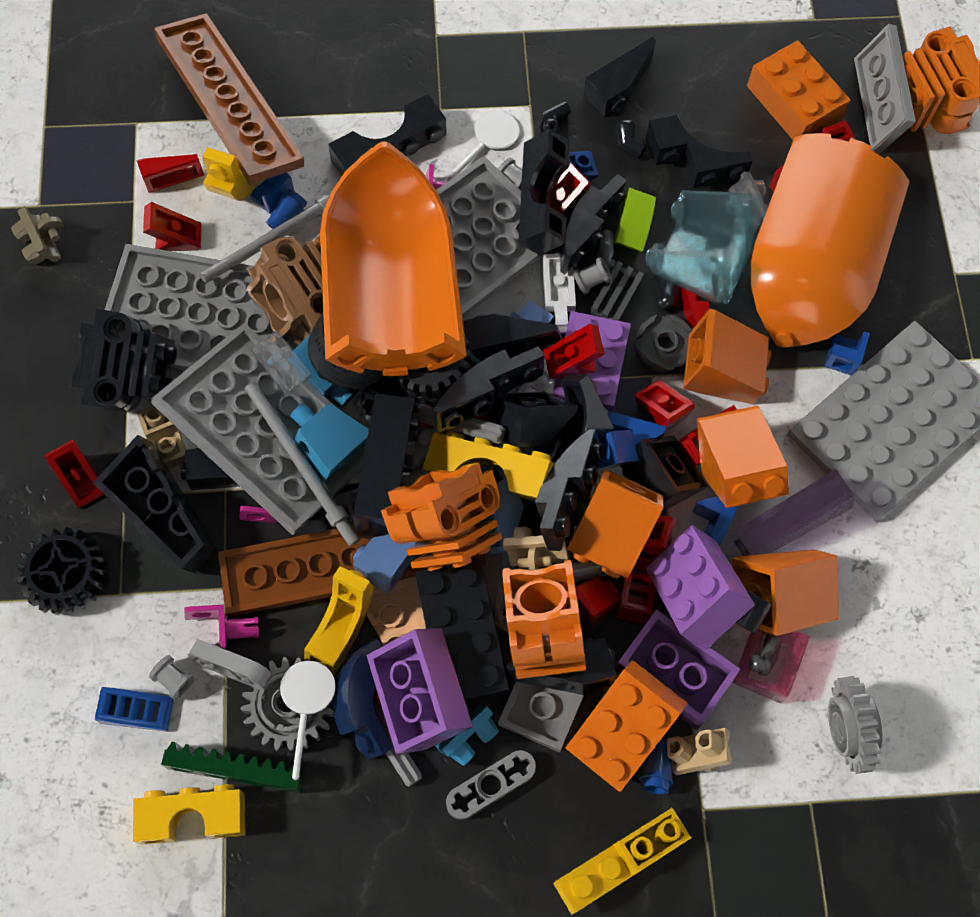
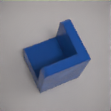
(270, 190)
(846, 354)
(619, 449)

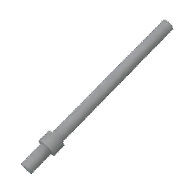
(254, 247)
(335, 514)

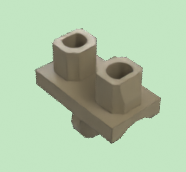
(42, 231)

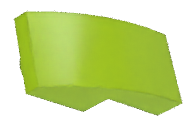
(635, 220)

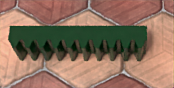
(227, 768)

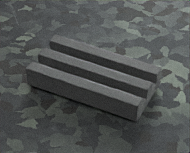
(627, 274)

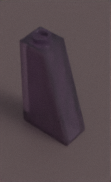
(795, 516)

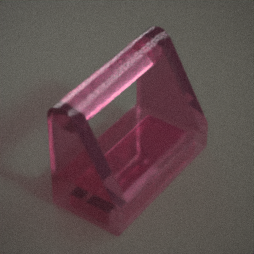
(787, 671)

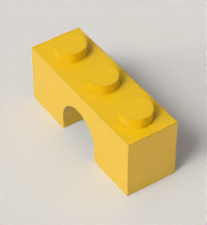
(158, 815)

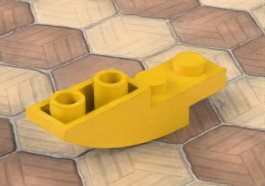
(621, 861)

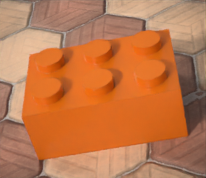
(797, 91)
(626, 725)

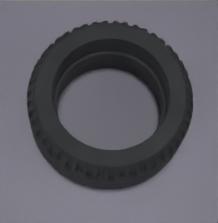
(332, 373)

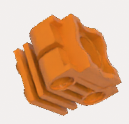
(943, 81)
(445, 515)
(543, 621)

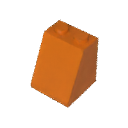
(726, 359)
(741, 457)
(615, 524)
(797, 585)

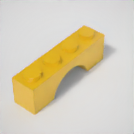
(523, 471)

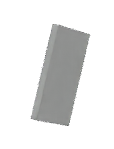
(884, 89)

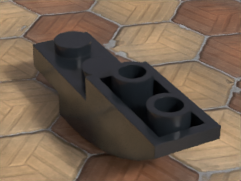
(588, 220)
(476, 389)
(567, 483)

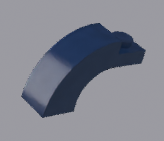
(354, 703)

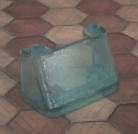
(707, 244)

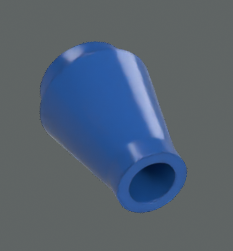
(287, 207)
(657, 771)

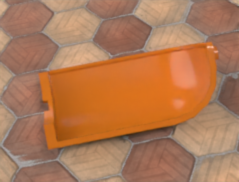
(824, 238)
(389, 270)

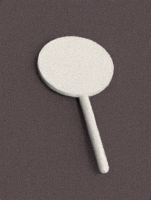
(493, 131)
(306, 690)

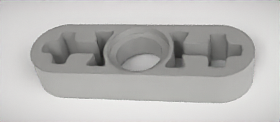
(230, 664)
(508, 764)

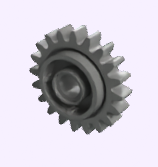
(273, 722)
(855, 724)

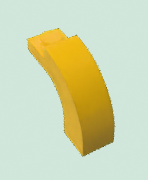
(225, 176)
(342, 620)

